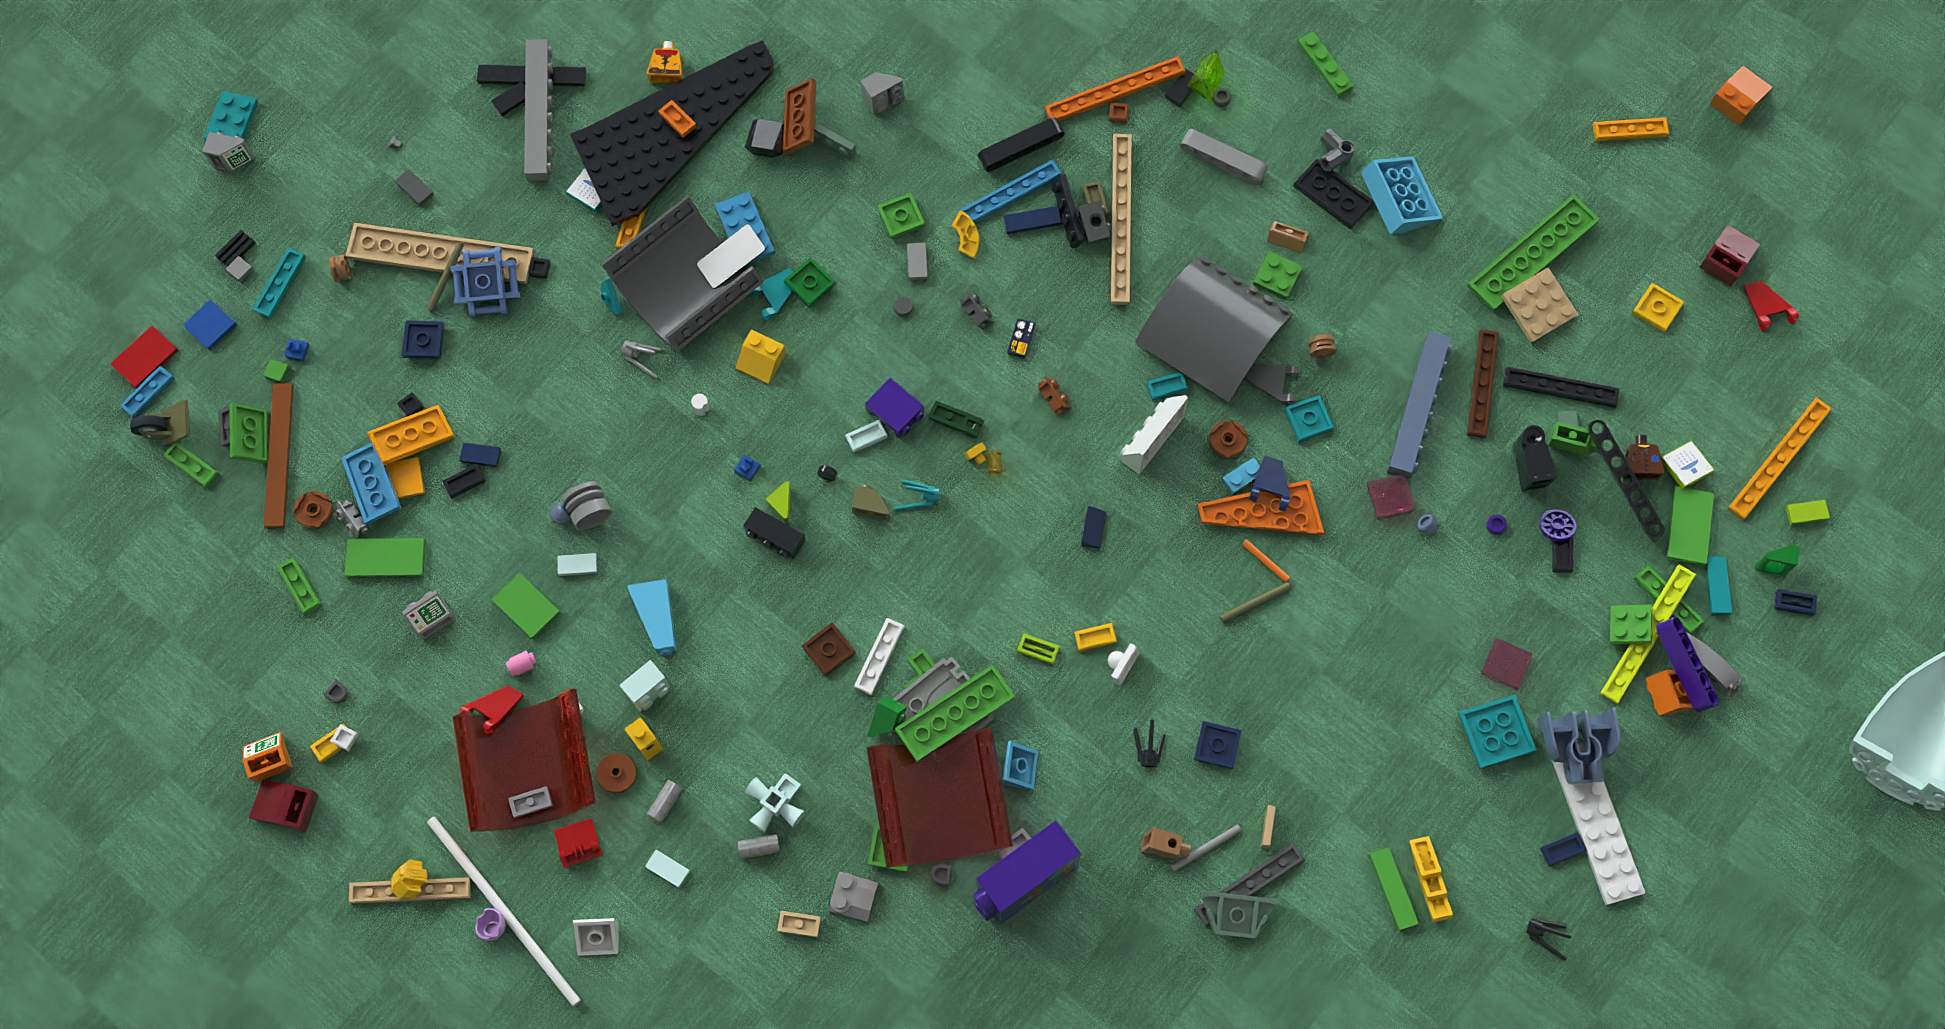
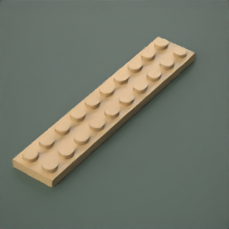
(427, 250)

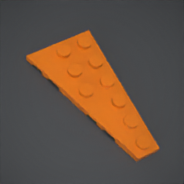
(1264, 514)

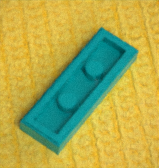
(1718, 585)

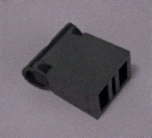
(1533, 459)

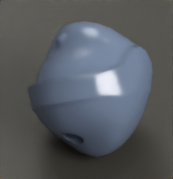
(560, 514)

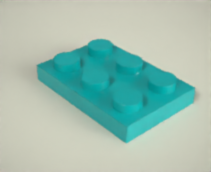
(232, 115)

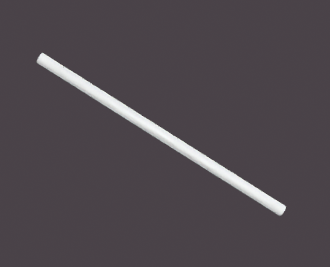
(499, 905)

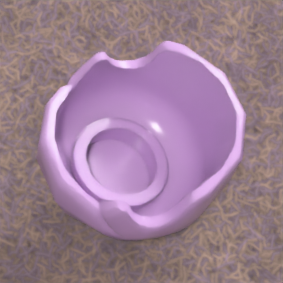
(490, 925)

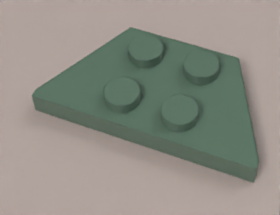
(1236, 913)

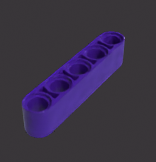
(1687, 664)

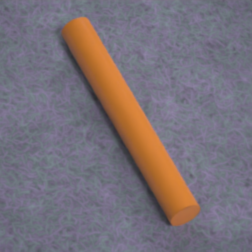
(1266, 561)

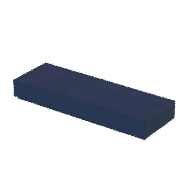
(1032, 220)

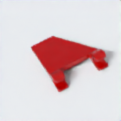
(1767, 303)
(494, 706)

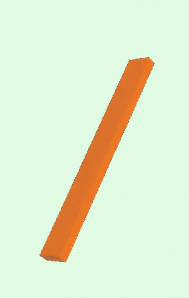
(1116, 89)

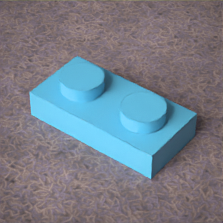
(1242, 476)

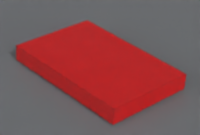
(144, 356)

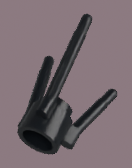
(1149, 758)
(1538, 927)

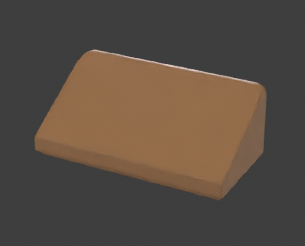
(1287, 236)

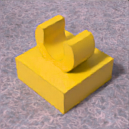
(975, 453)

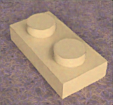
(799, 924)

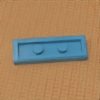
(147, 392)

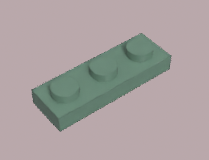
(833, 140)

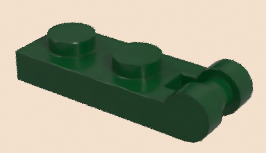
(955, 419)

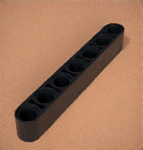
(1624, 468)

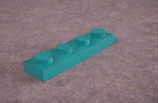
(279, 283)

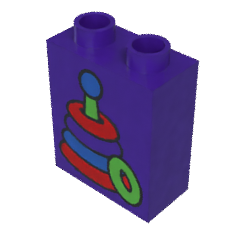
(1026, 873)

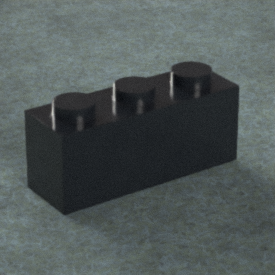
(774, 533)

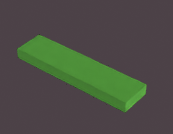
(1654, 584)
(1393, 889)

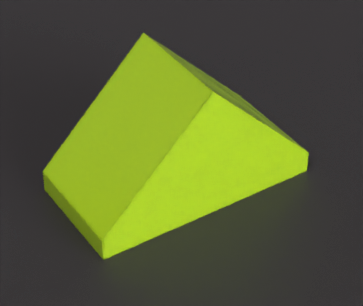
(780, 501)

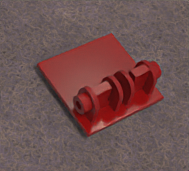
(577, 843)

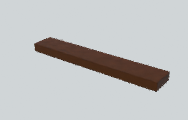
(1482, 383)

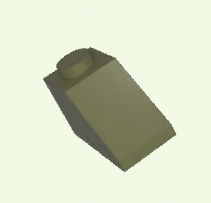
(869, 503)

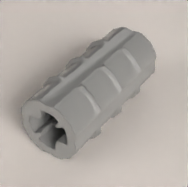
(664, 801)
(758, 846)

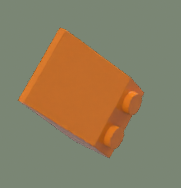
(1740, 95)

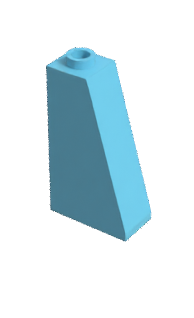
(655, 610)

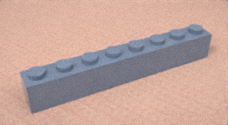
(1418, 405)

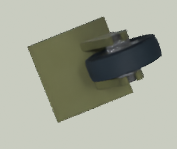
(170, 425)

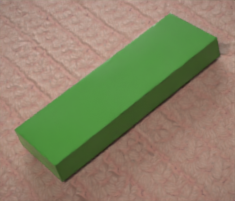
(191, 464)
(299, 586)

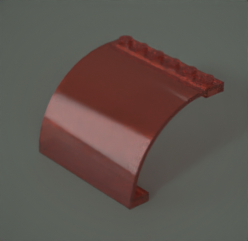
(525, 752)
(943, 803)

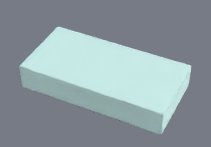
(866, 436)
(577, 564)
(667, 868)

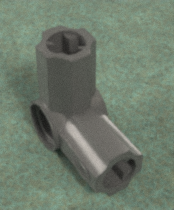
(1340, 149)

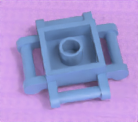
(484, 281)

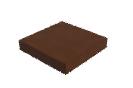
(828, 649)

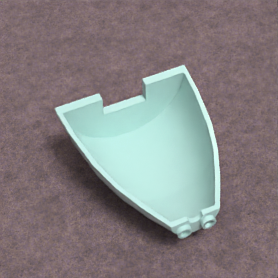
(1905, 738)

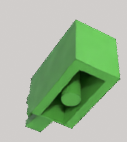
(1572, 439)

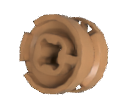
(339, 268)
(1322, 346)

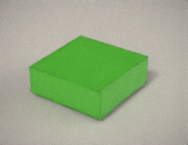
(276, 371)

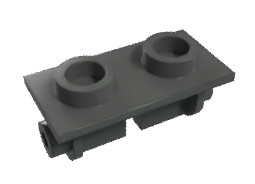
(972, 304)

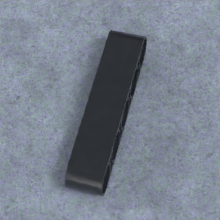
(1020, 144)

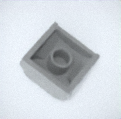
(853, 896)

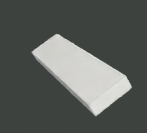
(879, 656)

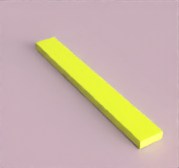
(1636, 653)

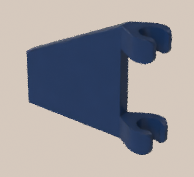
(1273, 480)

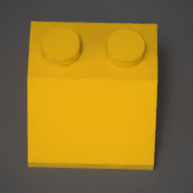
(760, 357)

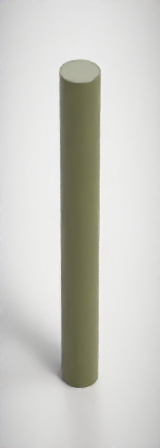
(445, 276)
(1255, 602)

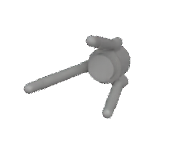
(633, 349)

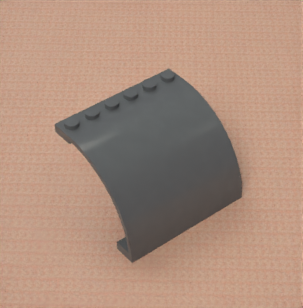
(662, 276)
(1212, 326)

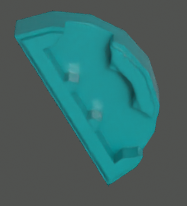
(610, 297)

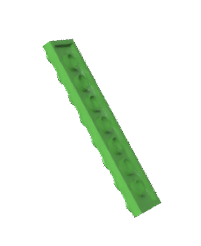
(1533, 251)

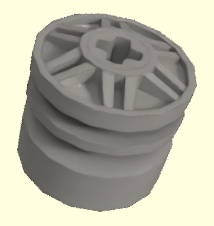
(586, 505)

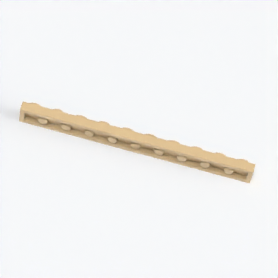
(1121, 219)

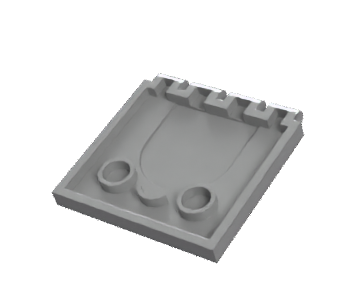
(933, 686)

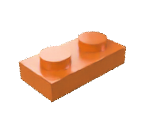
(677, 118)

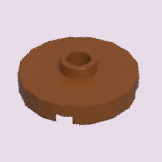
(1228, 430)
(308, 502)
(623, 780)

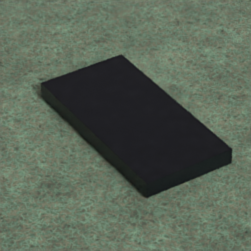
(1333, 194)

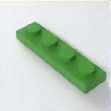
(1325, 64)

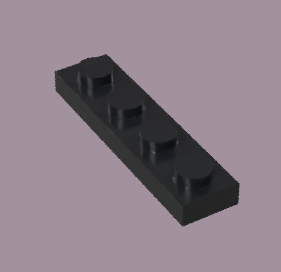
(1068, 211)

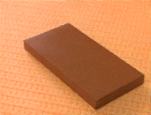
(799, 116)

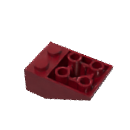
(1729, 255)
(284, 805)

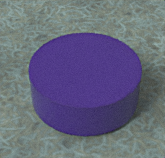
(1496, 524)

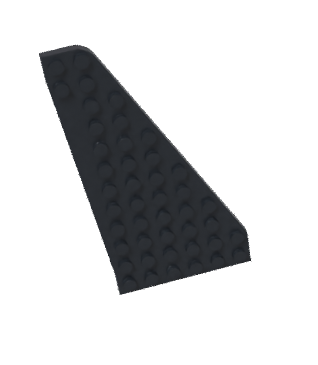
(639, 153)

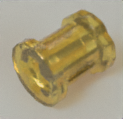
(994, 461)

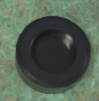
(827, 473)

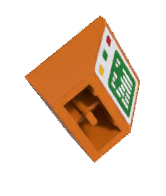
(266, 758)

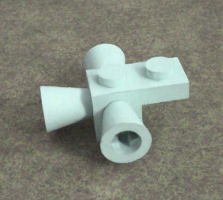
(775, 802)

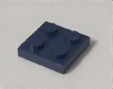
(423, 339)
(1217, 745)

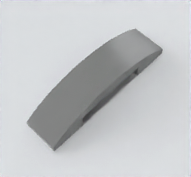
(1715, 664)

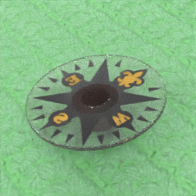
(1734, 689)

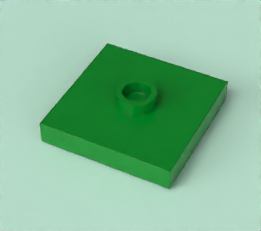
(809, 282)

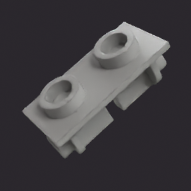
(346, 513)

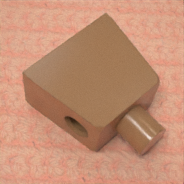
(1157, 840)

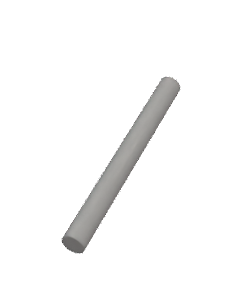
(1205, 848)

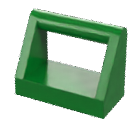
(1779, 561)

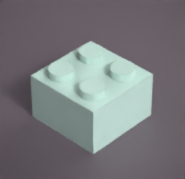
(645, 686)

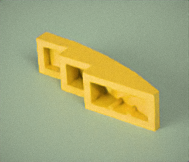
(1430, 879)

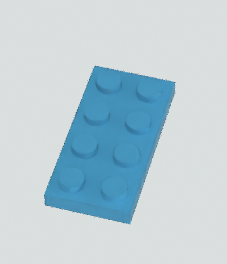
(739, 212)
(370, 484)

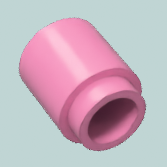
(521, 663)

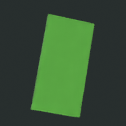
(1690, 526)
(385, 557)

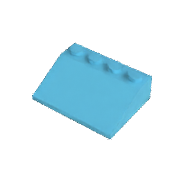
(1401, 194)

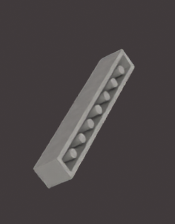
(538, 110)

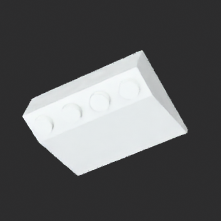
(1155, 433)

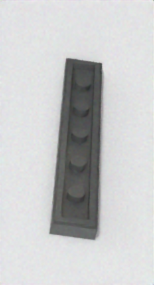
(1260, 876)

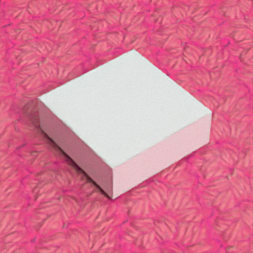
(344, 737)

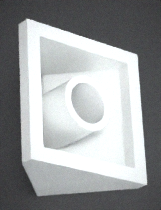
(596, 936)

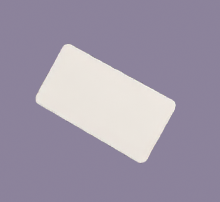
(730, 256)

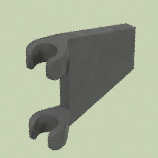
(1271, 380)

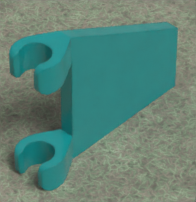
(775, 292)

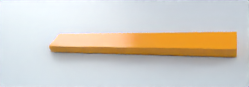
(1779, 459)

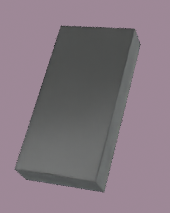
(414, 187)

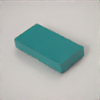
(1167, 386)

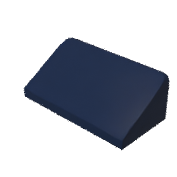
(1093, 527)

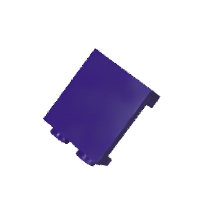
(895, 407)

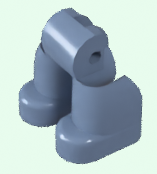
(1600, 740)

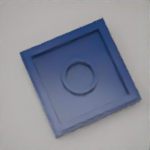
(209, 324)

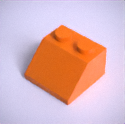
(1668, 693)

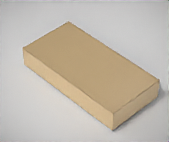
(1268, 827)

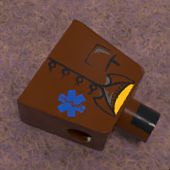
(1644, 459)

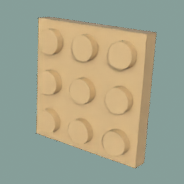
(1539, 305)

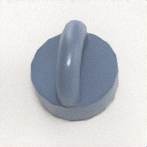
(1427, 524)

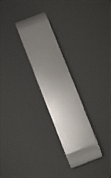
(1223, 156)

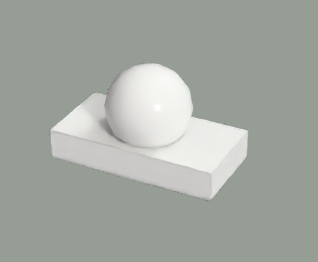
(1122, 663)

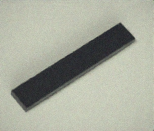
(515, 74)
(1561, 387)

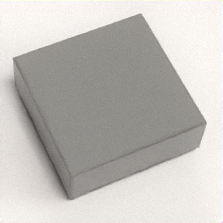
(239, 269)

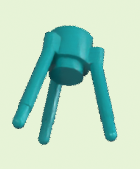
(930, 494)

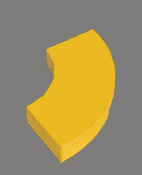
(968, 235)

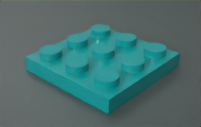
(1497, 731)

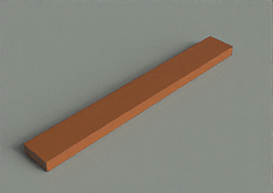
(278, 456)

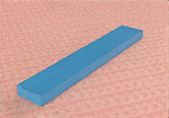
(1012, 192)

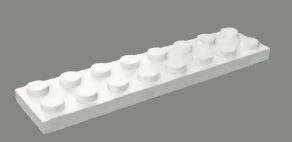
(1602, 838)

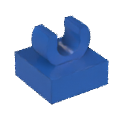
(296, 350)
(747, 468)

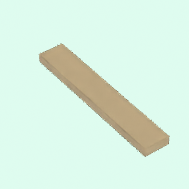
(431, 890)

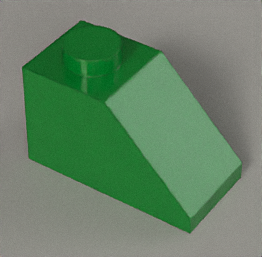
(887, 716)

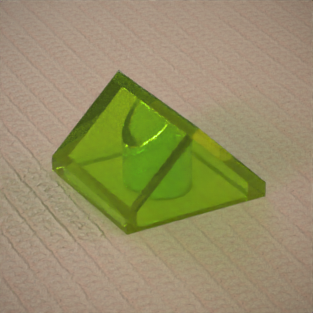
(1207, 75)

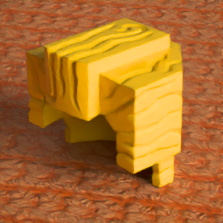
(408, 880)

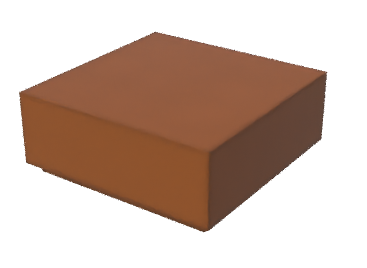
(1118, 112)

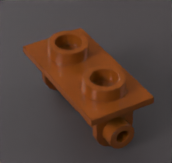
(1059, 400)

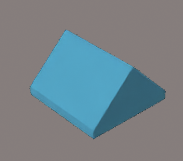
(1020, 766)

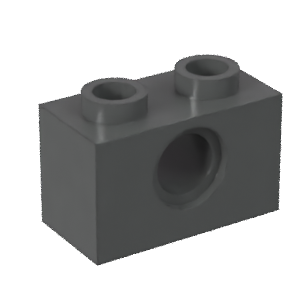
(1092, 233)

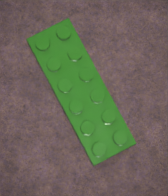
(954, 713)

